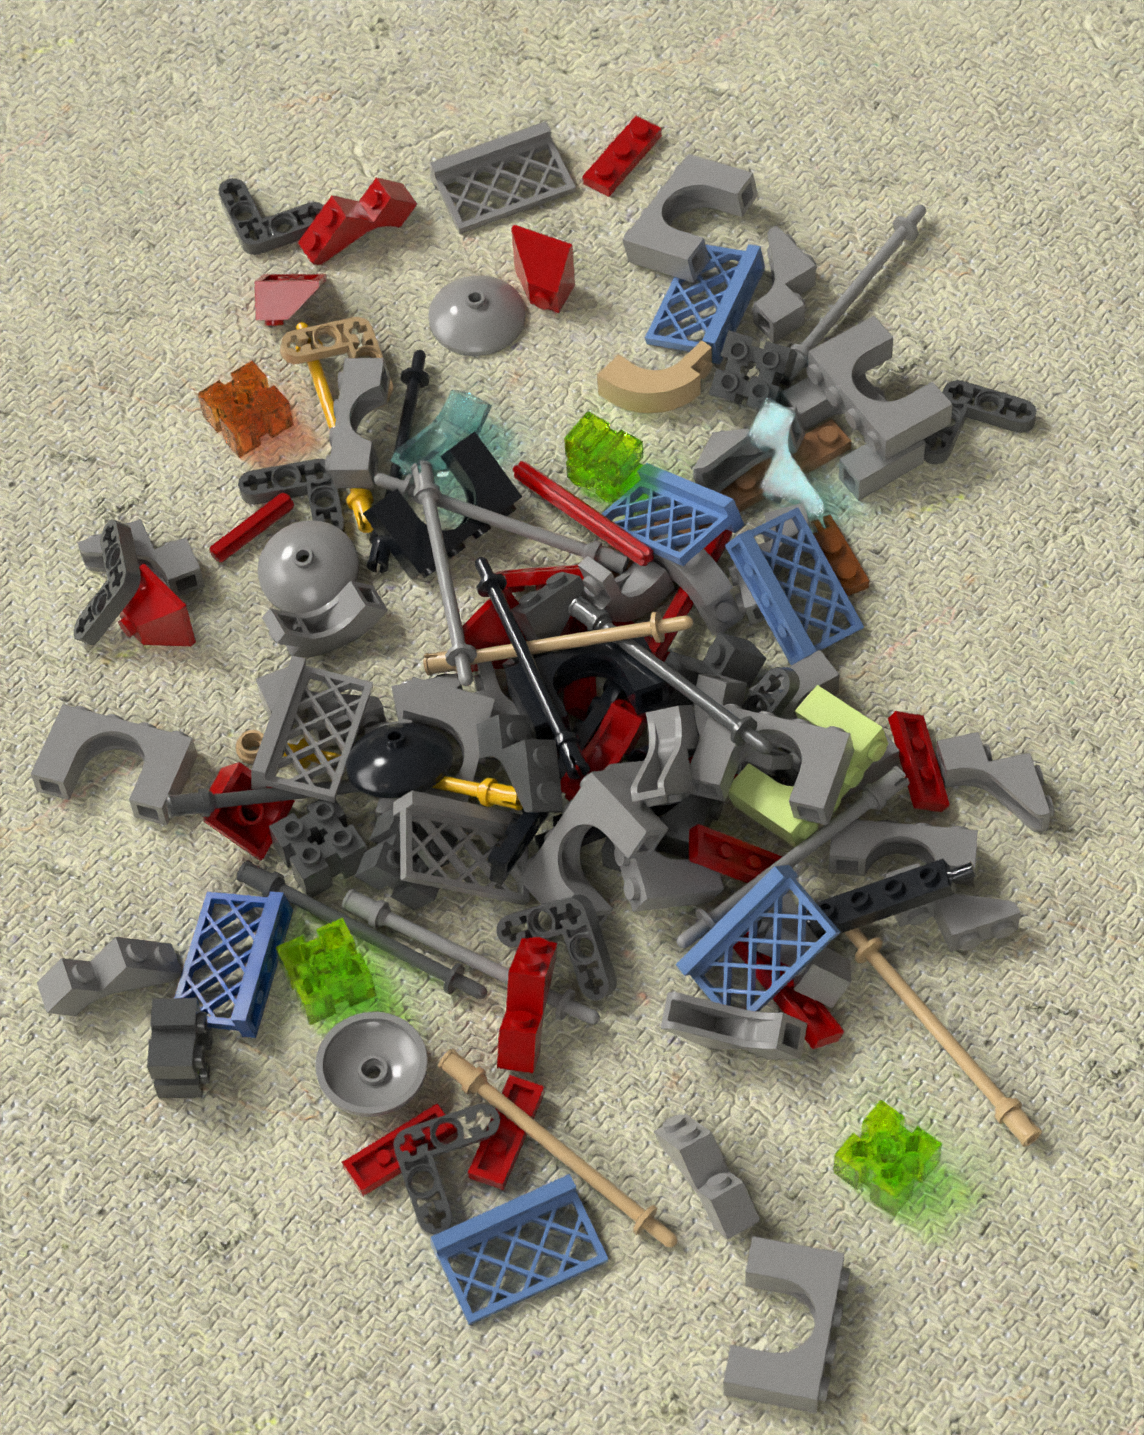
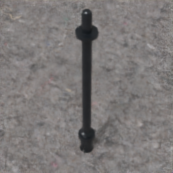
(414, 379)
(567, 742)

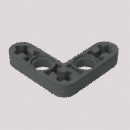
(263, 228)
(961, 409)
(313, 487)
(119, 588)
(776, 704)
(573, 930)
(425, 1162)

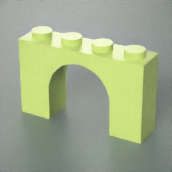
(769, 800)

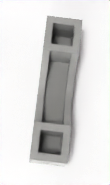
(362, 388)
(865, 842)

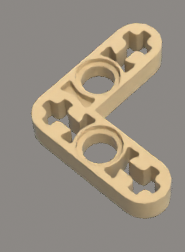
(344, 342)

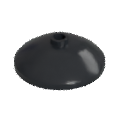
(399, 760)

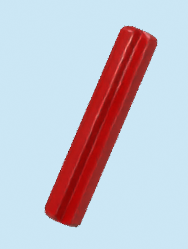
(251, 527)

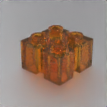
(245, 409)

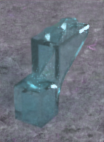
(458, 418)
(783, 475)

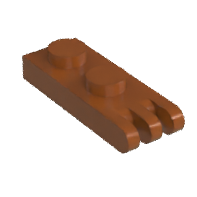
(840, 556)

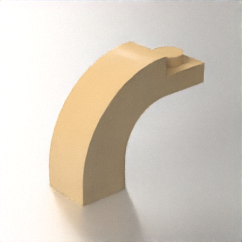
(655, 390)

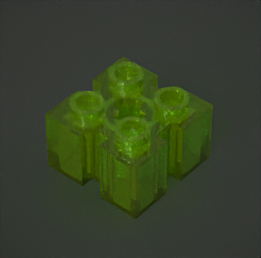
(602, 458)
(326, 971)
(867, 1162)

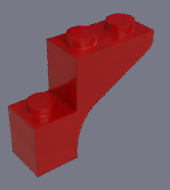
(347, 220)
(610, 744)
(526, 1004)

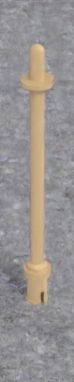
(436, 662)
(475, 1081)
(1006, 1109)

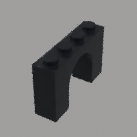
(483, 485)
(605, 660)

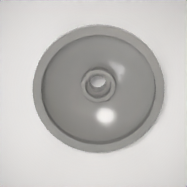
(476, 315)
(312, 583)
(367, 1045)

